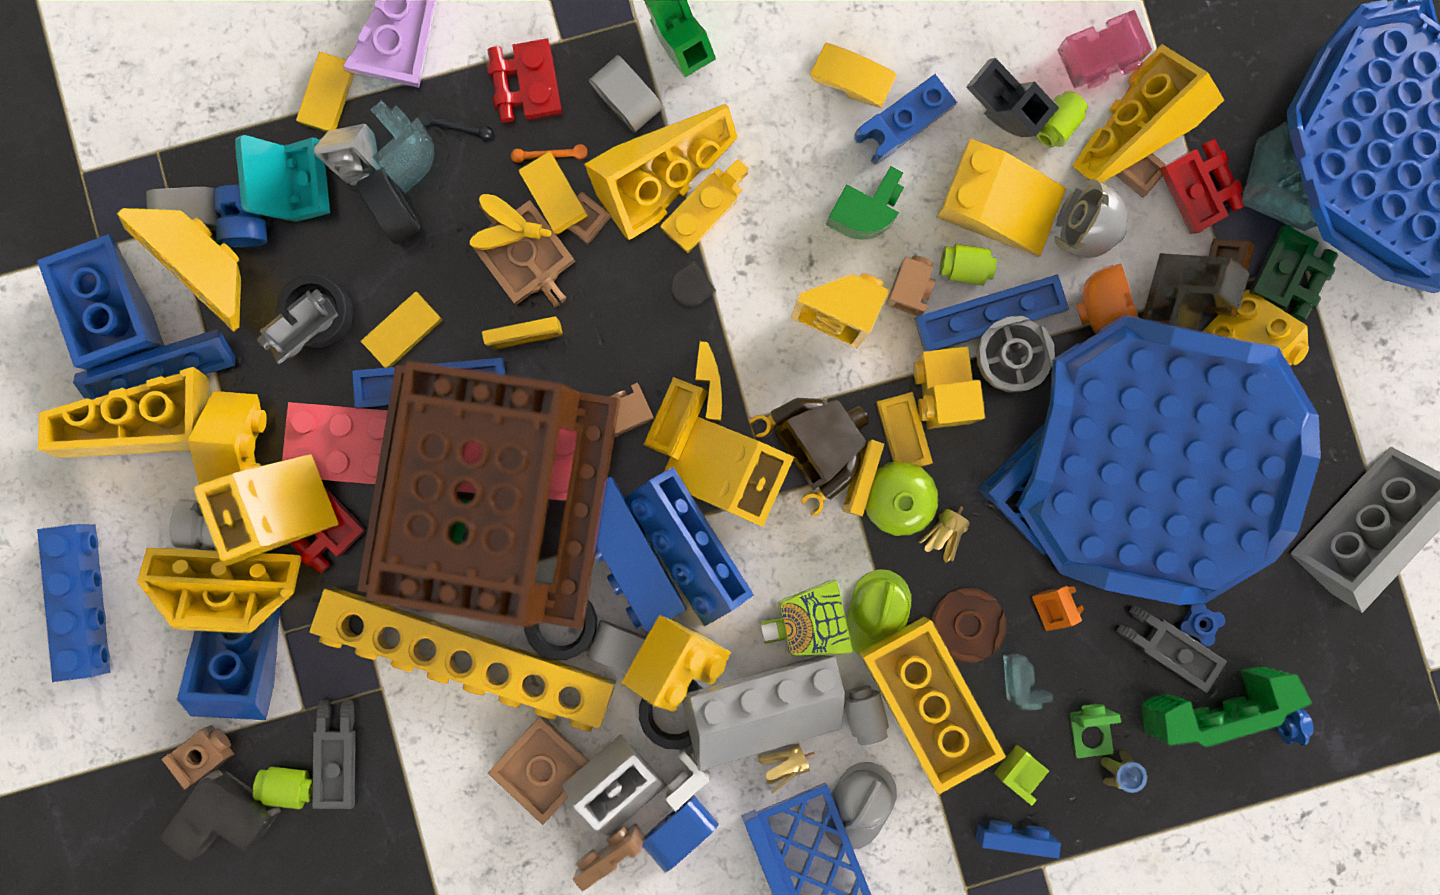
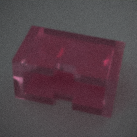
(1095, 55)

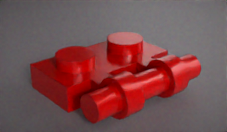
(536, 79)
(1194, 189)
(336, 539)

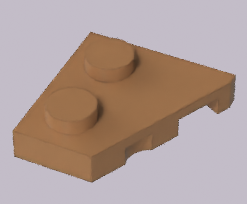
(598, 865)

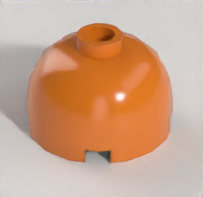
(1105, 298)

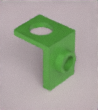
(1091, 716)

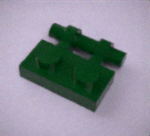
(1284, 267)

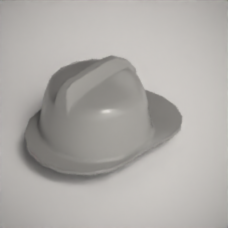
(863, 802)

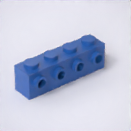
(688, 546)
(634, 563)
(73, 602)

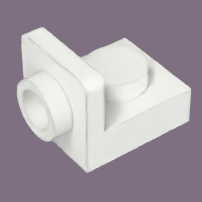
(685, 785)

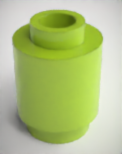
(1064, 121)
(967, 264)
(283, 787)

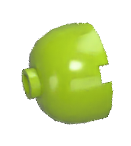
(902, 498)

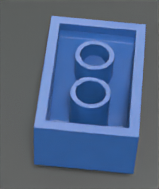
(98, 304)
(231, 672)

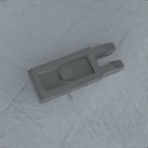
(1175, 650)
(334, 758)

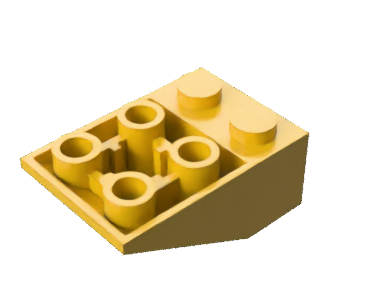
(731, 471)
(265, 508)

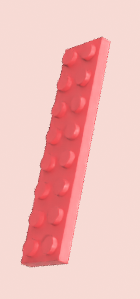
(350, 439)

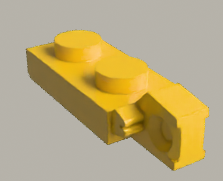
(705, 206)

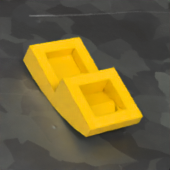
(854, 74)
(708, 374)

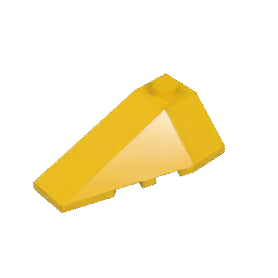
(1161, 105)
(650, 171)

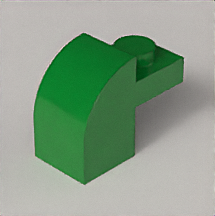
(680, 34)
(864, 216)

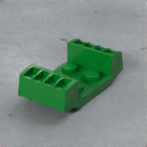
(1270, 700)

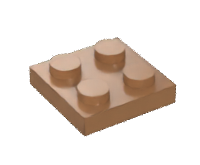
(537, 768)

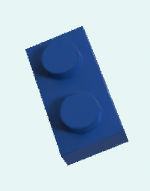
(1033, 841)

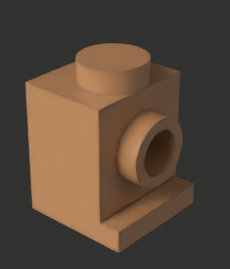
(912, 285)
(632, 410)
(186, 764)

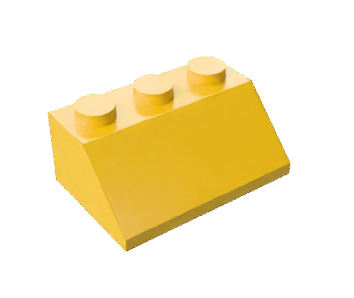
(842, 307)

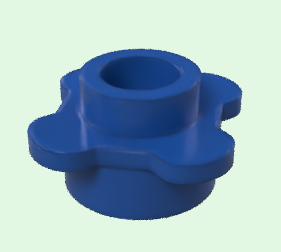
(1192, 621)
(1296, 728)

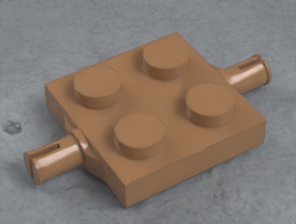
(529, 262)

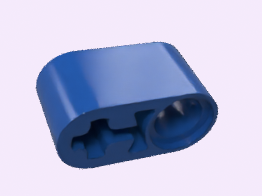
(679, 834)

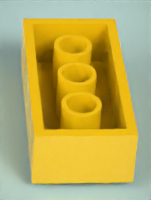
(932, 705)

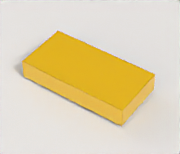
(325, 93)
(553, 193)
(401, 330)
(522, 333)
(676, 418)
(904, 430)
(859, 489)

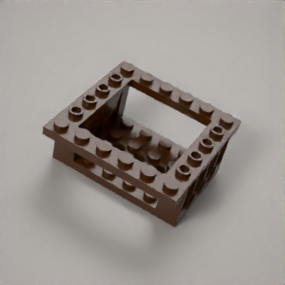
(415, 499)

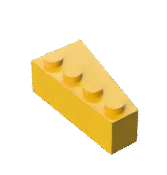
(127, 421)

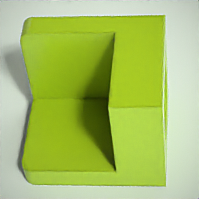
(1021, 773)

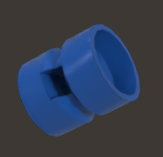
(236, 225)

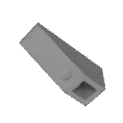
(349, 152)

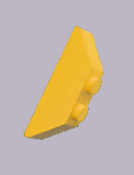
(191, 257)
(205, 595)

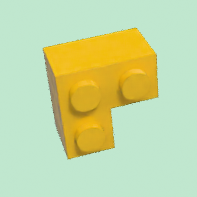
(948, 388)
(226, 435)
(671, 660)

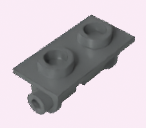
(286, 339)

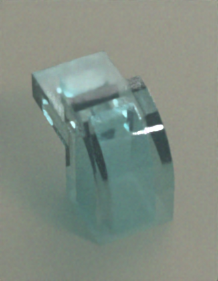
(407, 155)

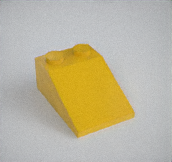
(1001, 198)

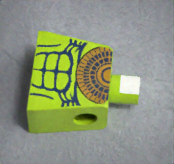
(811, 622)

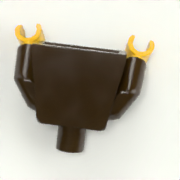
(821, 440)

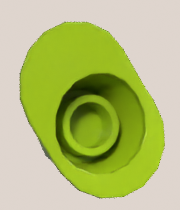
(877, 608)

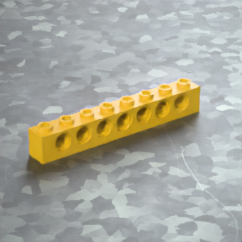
(332, 626)

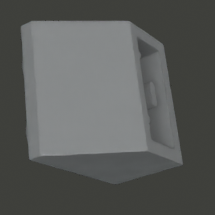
(613, 786)

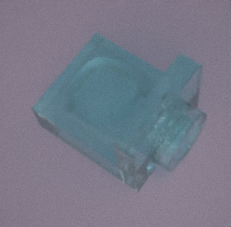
(1019, 678)

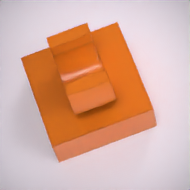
(1058, 608)

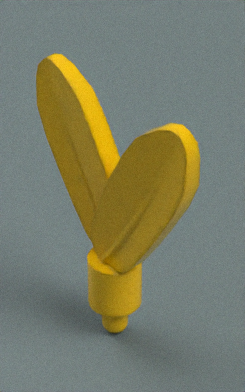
(512, 226)

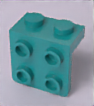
(281, 179)

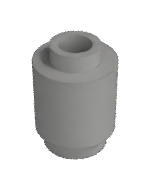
(866, 715)

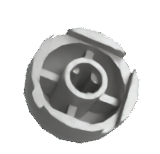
(1092, 220)
(1015, 354)

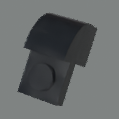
(1011, 105)

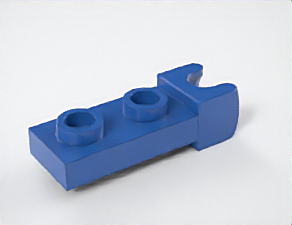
(906, 117)

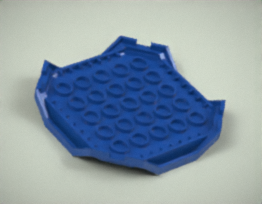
(1372, 140)
(1170, 461)

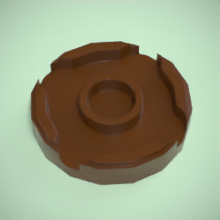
(969, 624)

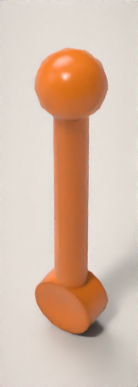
(579, 152)

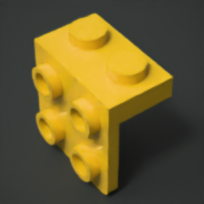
(1264, 324)

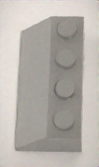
(1374, 529)
(764, 711)

